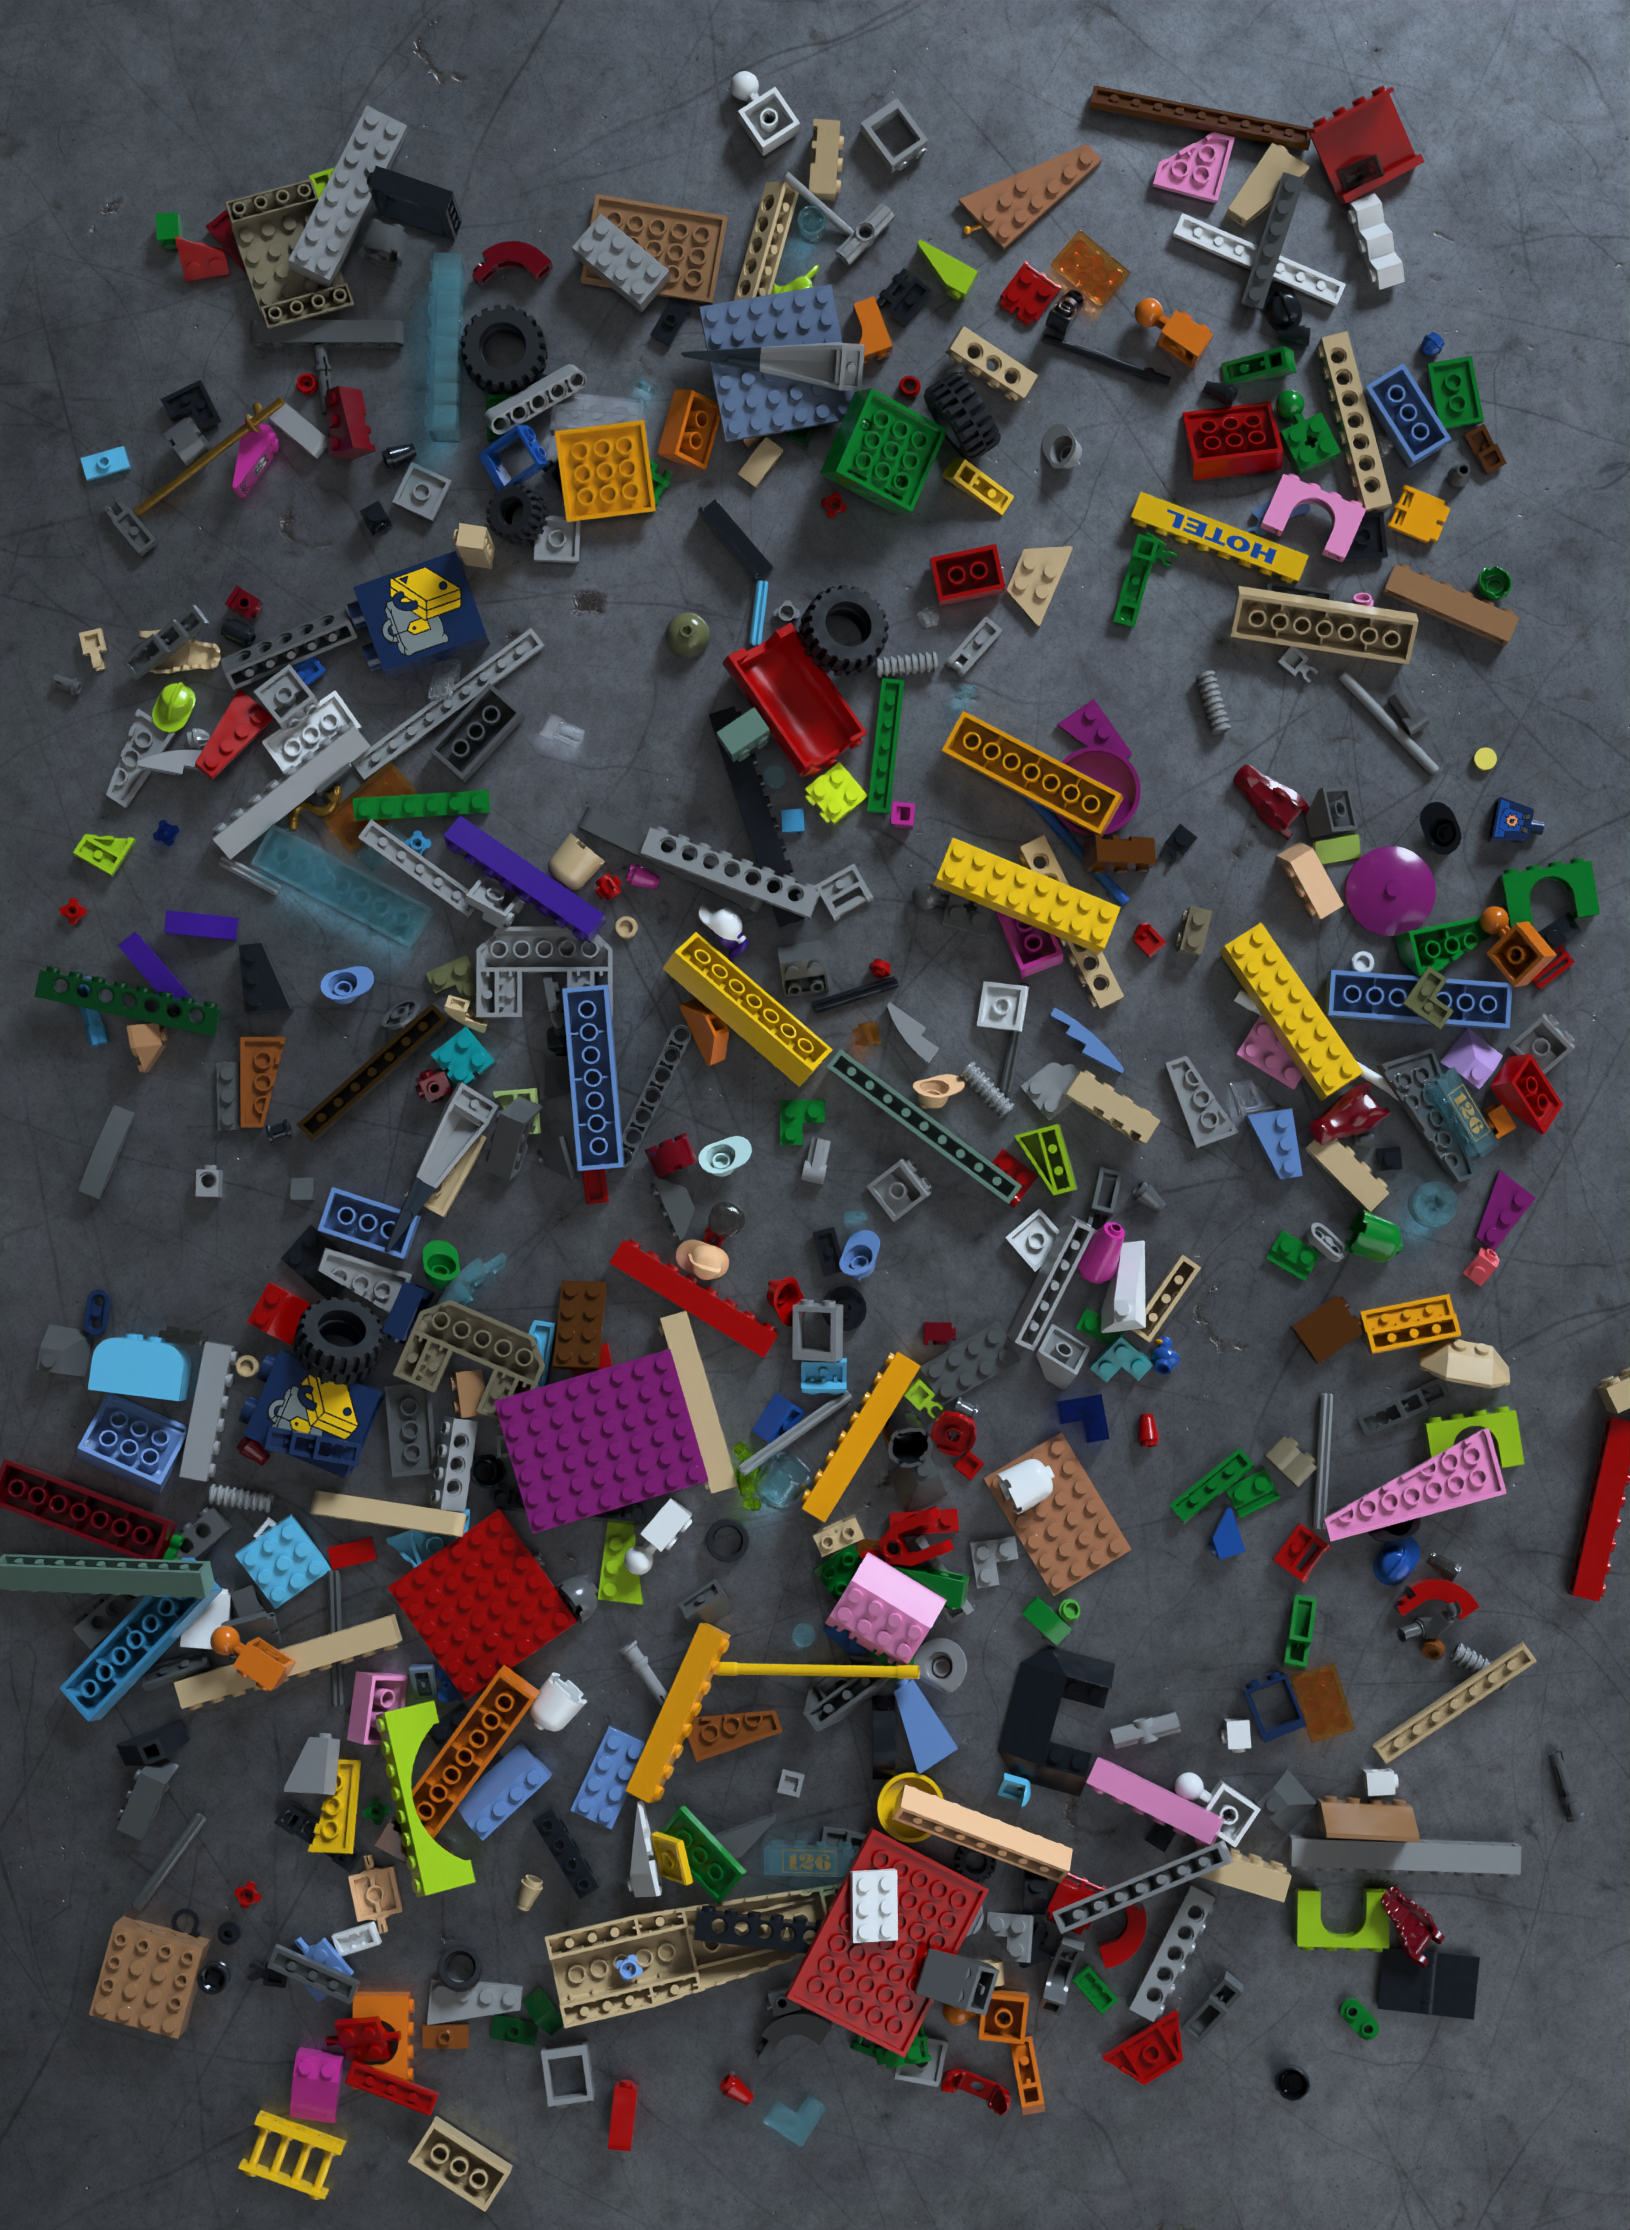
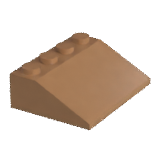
(1366, 1819)

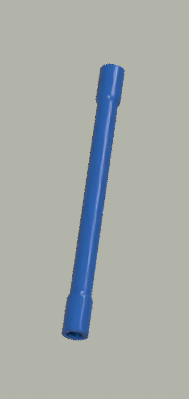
(1112, 888)

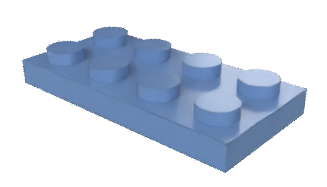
(608, 1777)

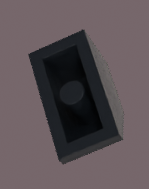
(1560, 931)

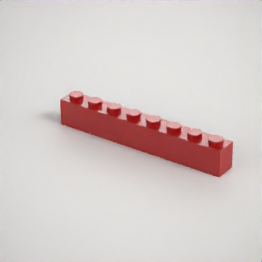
(693, 1298)
(1602, 1512)

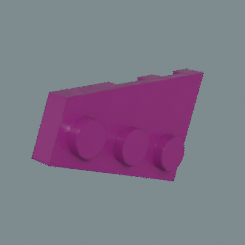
(1093, 728)
(1504, 1208)

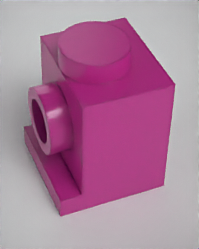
(903, 815)

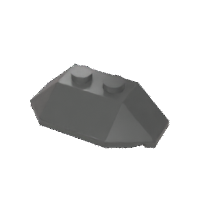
(836, 1697)

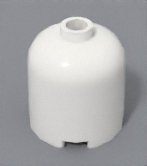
(1026, 1484)
(556, 1704)

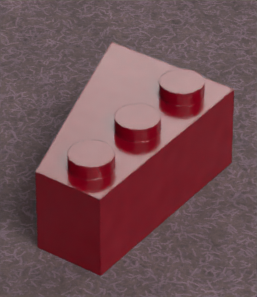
(346, 424)

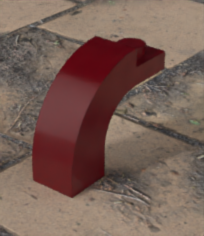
(512, 255)

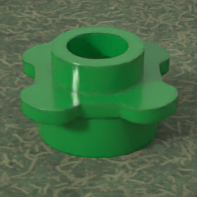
(380, 1806)

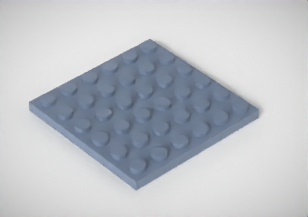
(766, 403)

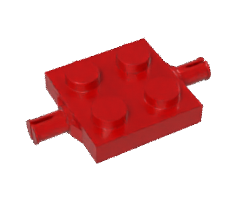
(363, 2039)

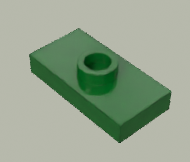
(1094, 1989)

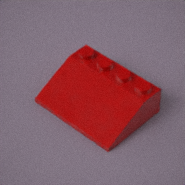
(1232, 440)

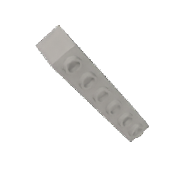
(1153, 2008)

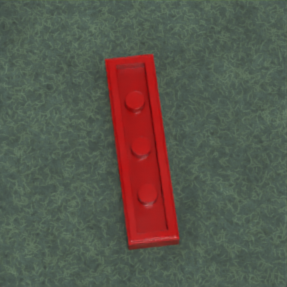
(391, 2088)

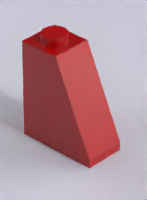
(623, 2115)

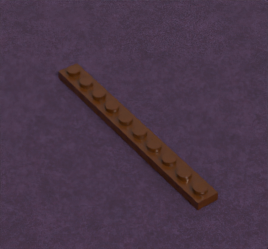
(1200, 117)

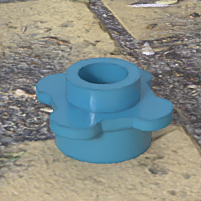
(417, 837)

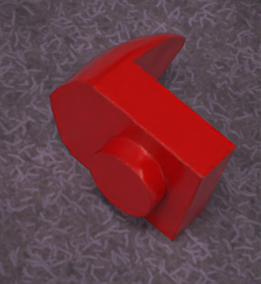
(1148, 939)

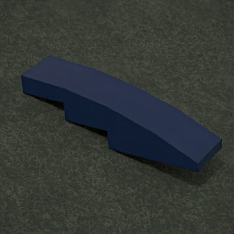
(312, 1446)

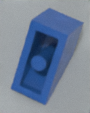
(1226, 1536)

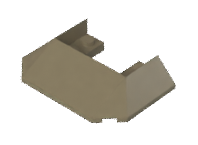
(477, 1337)

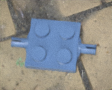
(325, 1954)

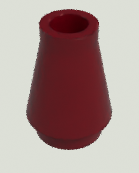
(253, 1450)

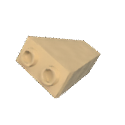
(1262, 185)

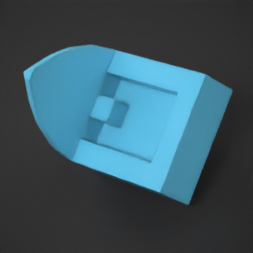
(1015, 1789)

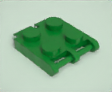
(913, 2055)

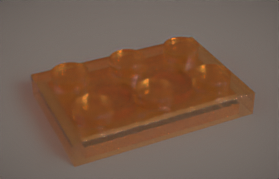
(1090, 268)
(1322, 1702)

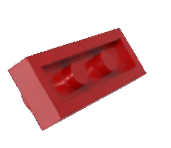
(945, 1524)

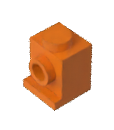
(1498, 1120)

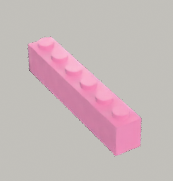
(1156, 1801)

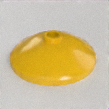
(886, 1804)

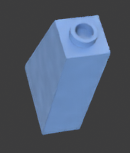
(924, 1729)

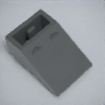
(957, 1981)

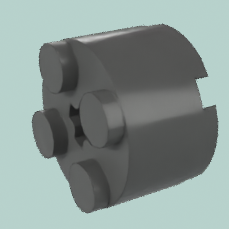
(384, 243)
(186, 441)

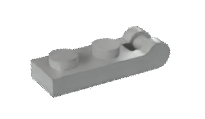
(974, 646)

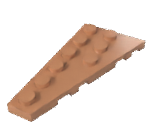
(1019, 201)

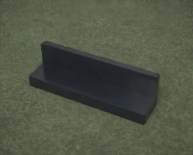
(735, 540)

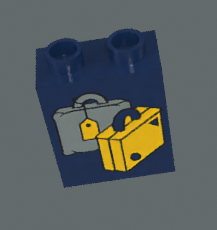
(418, 616)
(310, 1406)

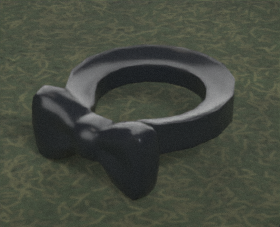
(194, 1932)

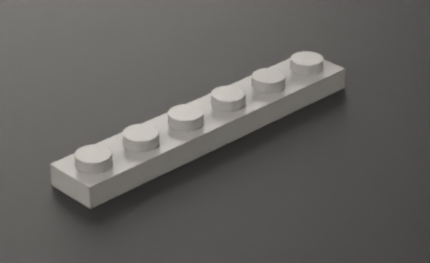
(416, 867)

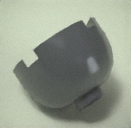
(579, 1597)

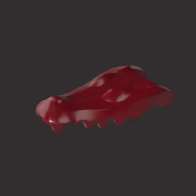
(1272, 801)
(1350, 1115)
(1411, 1923)

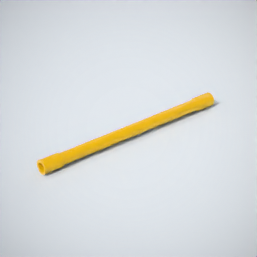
(899, 1671)

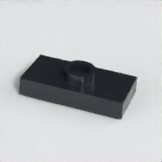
(671, 321)

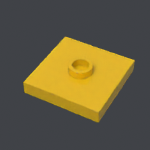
(671, 1858)

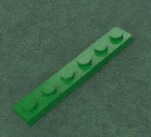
(885, 746)
(421, 805)

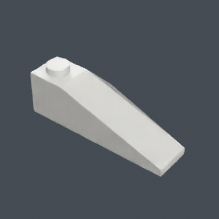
(1125, 1296)

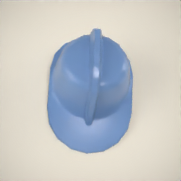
(347, 984)
(860, 1254)

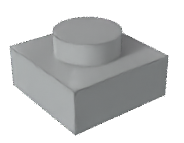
(790, 1783)

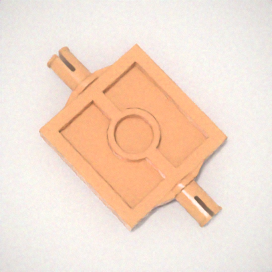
(375, 1893)

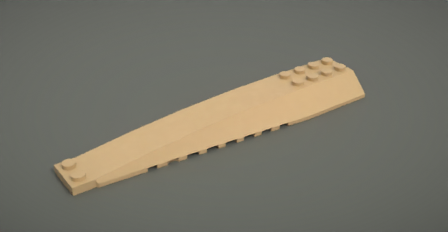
(667, 1953)

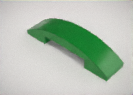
(1135, 580)

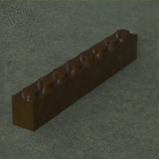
(373, 1073)

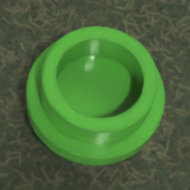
(1069, 1610)

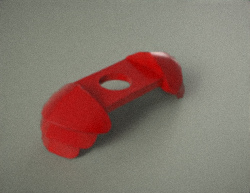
(996, 2095)

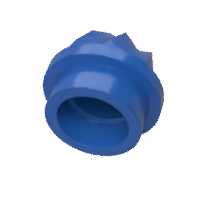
(1432, 344)

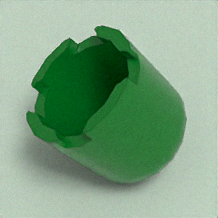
(1373, 1238)

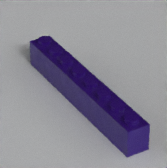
(524, 879)

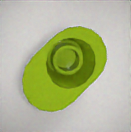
(173, 707)

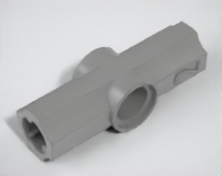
(855, 244)
(1145, 1730)

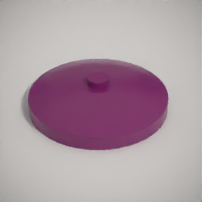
(1112, 771)
(1390, 891)

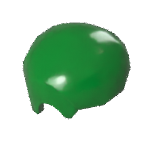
(1494, 583)

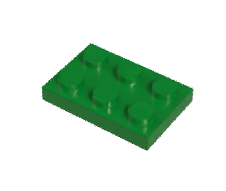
(1455, 392)

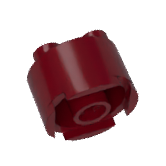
(671, 1156)

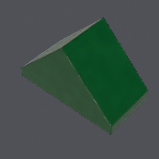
(543, 2010)

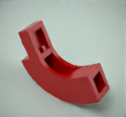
(1436, 1589)
(1127, 1942)

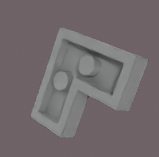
(985, 1556)
(1018, 1932)

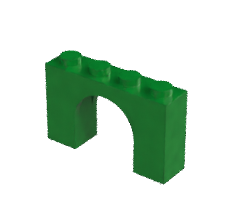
(1575, 877)

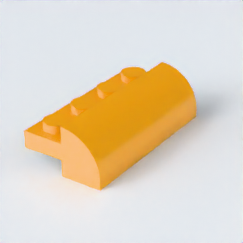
(1409, 1324)

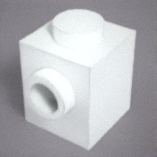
(1236, 1734)

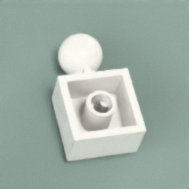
(761, 108)
(659, 1535)
(1221, 1798)

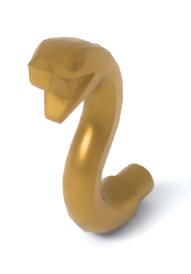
(334, 799)

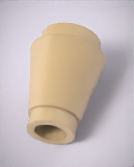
(529, 1891)

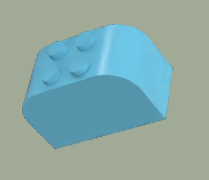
(141, 1368)

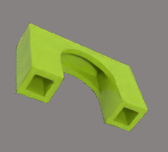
(1503, 1428)
(1310, 1933)

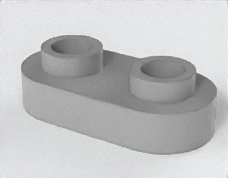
(1326, 1242)

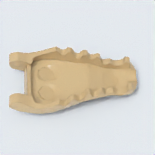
(189, 657)

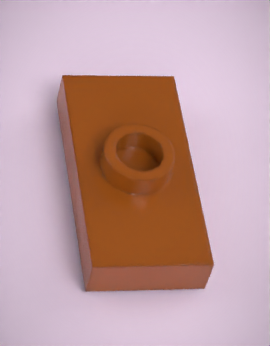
(445, 2036)

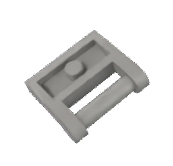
(840, 885)

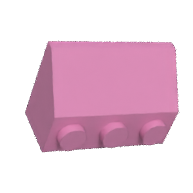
(373, 1695)

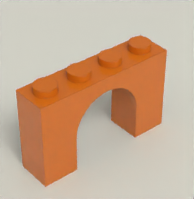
(873, 330)
(395, 2010)

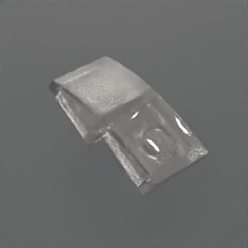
(443, 679)

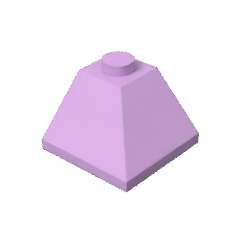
(1472, 1059)

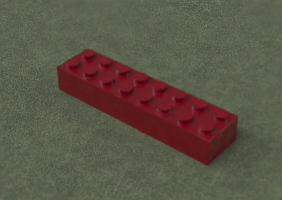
(84, 1512)

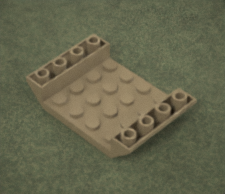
(266, 233)

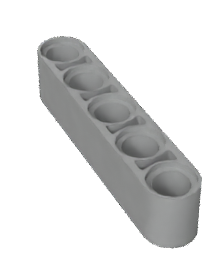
(545, 399)

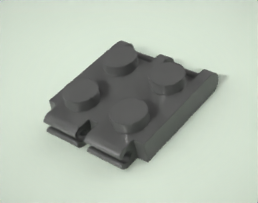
(255, 1626)

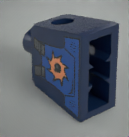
(1513, 822)

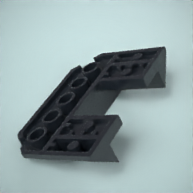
(1033, 1712)

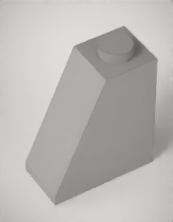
(316, 1767)

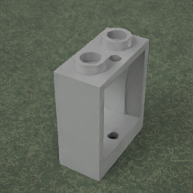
(879, 119)
(835, 1352)
(568, 2050)

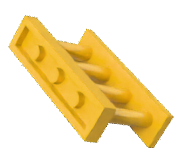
(288, 2131)

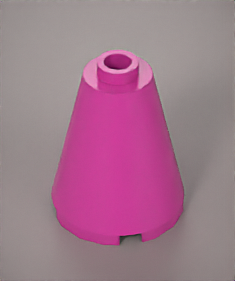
(1102, 1254)

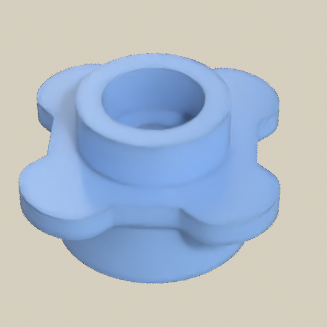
(629, 1974)

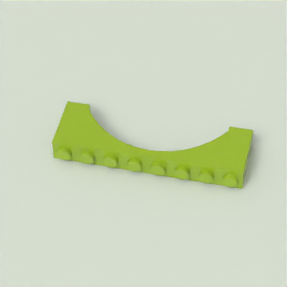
(430, 1864)

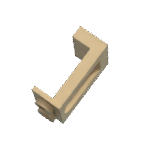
(838, 1535)

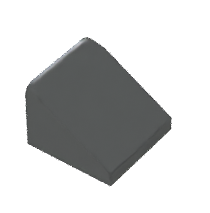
(302, 1189)

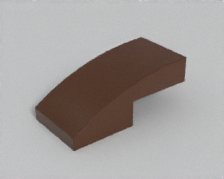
(1483, 449)

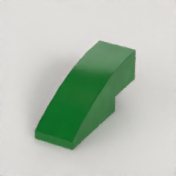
(1299, 1633)

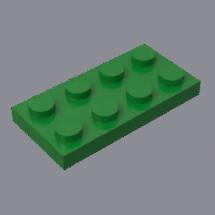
(708, 1860)

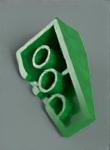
(1439, 944)

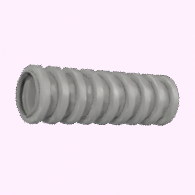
(906, 664)
(1213, 702)
(986, 1089)
(240, 1498)
(1472, 1661)

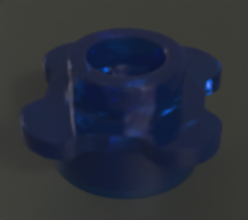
(170, 837)

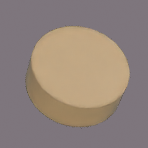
(626, 927)
(247, 1366)

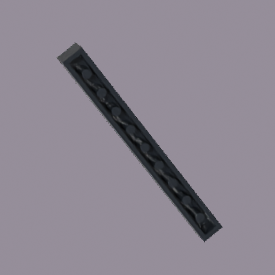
(756, 816)

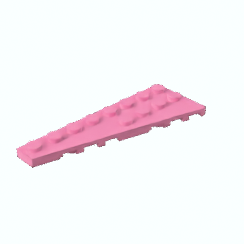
(1446, 1481)

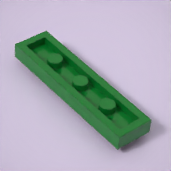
(1212, 1485)

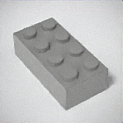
(621, 262)

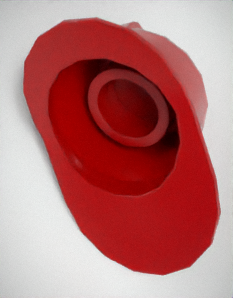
(782, 1296)

